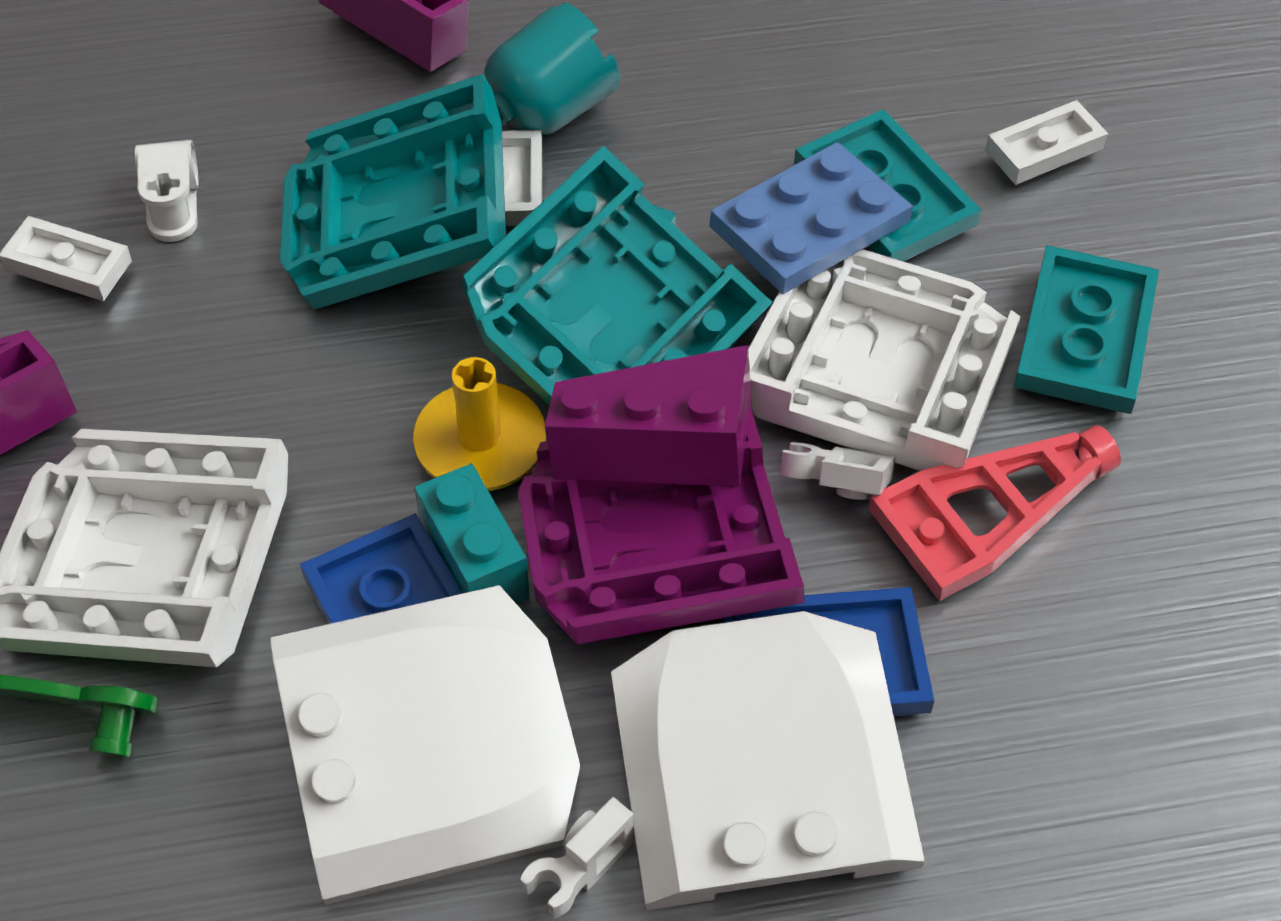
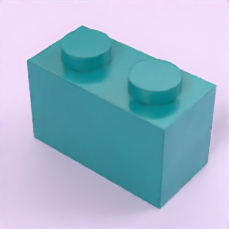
(472, 533)

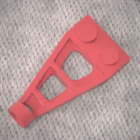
(940, 542)

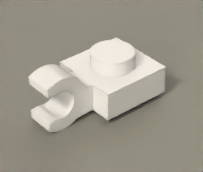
(591, 850)

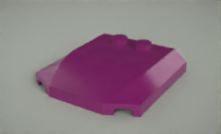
(655, 553)

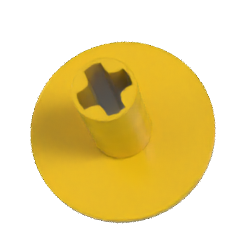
(481, 426)

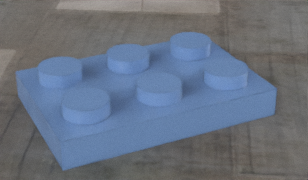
(810, 217)

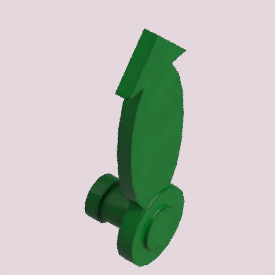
(116, 704)

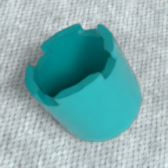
(550, 71)

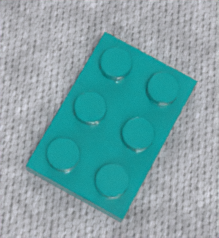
(938, 203)
(1088, 329)

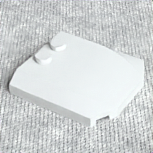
(882, 360)
(141, 547)
(426, 741)
(762, 758)

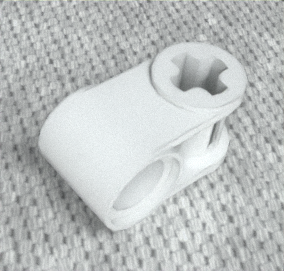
(168, 188)

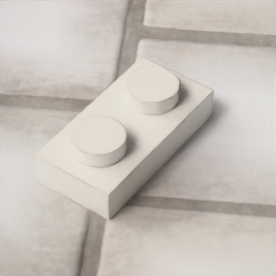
(1046, 142)
(65, 258)

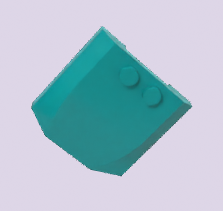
(395, 194)
(603, 285)

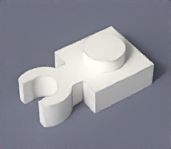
(850, 471)

